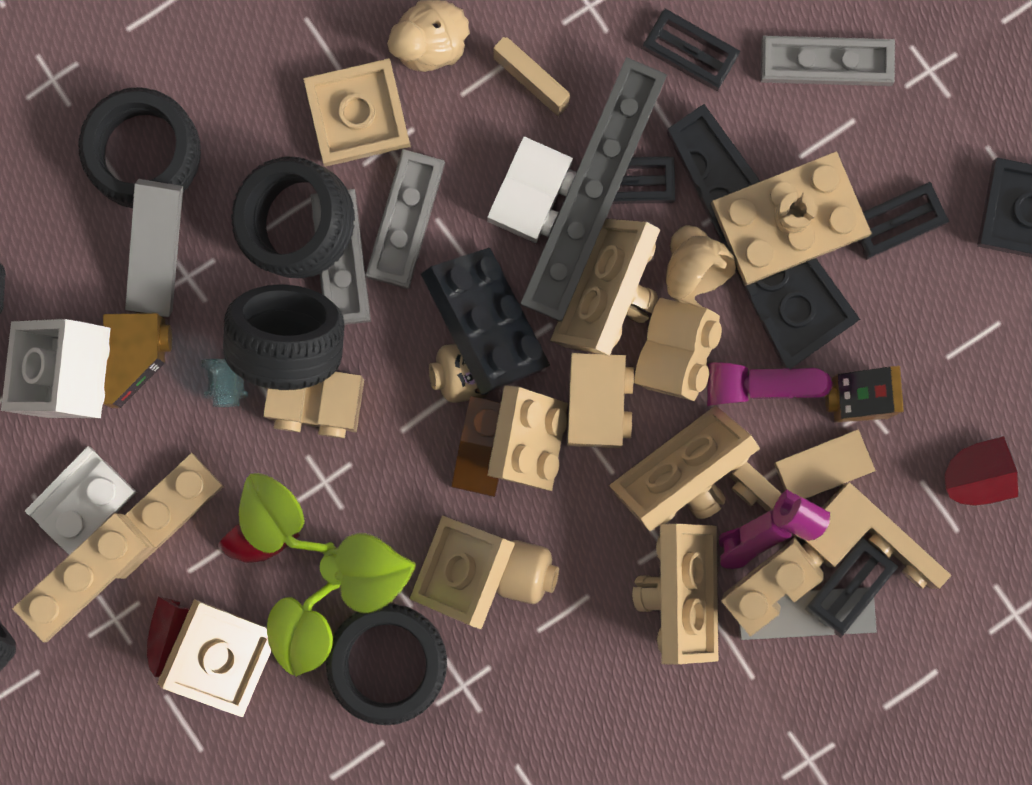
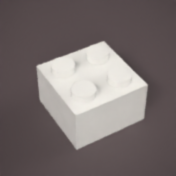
(56, 369)

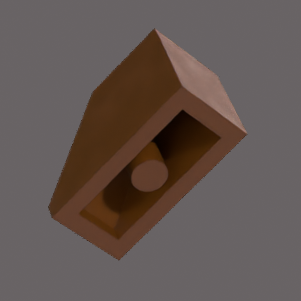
(477, 447)

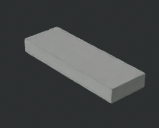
(827, 60)
(405, 219)
(153, 247)
(346, 279)
(798, 622)

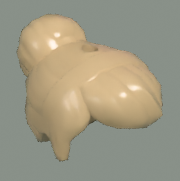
(424, 46)
(696, 264)

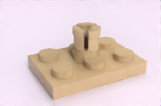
(791, 218)
(610, 288)
(686, 470)
(684, 593)

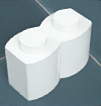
(531, 190)

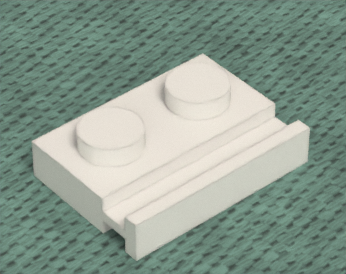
(80, 500)

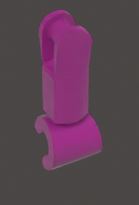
(732, 384)
(790, 516)

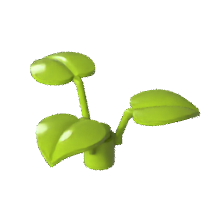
(362, 565)

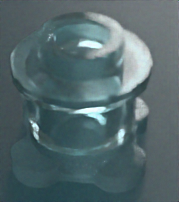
(224, 385)

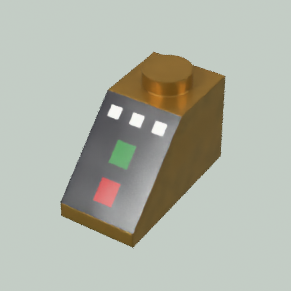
(135, 353)
(866, 395)

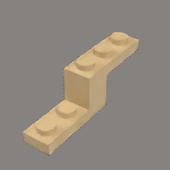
(849, 520)
(117, 548)

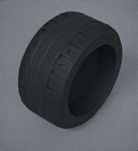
(116, 109)
(252, 208)
(283, 337)
(386, 713)

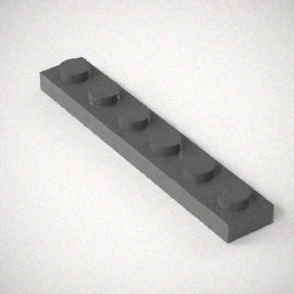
(593, 189)

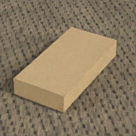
(531, 75)
(825, 465)

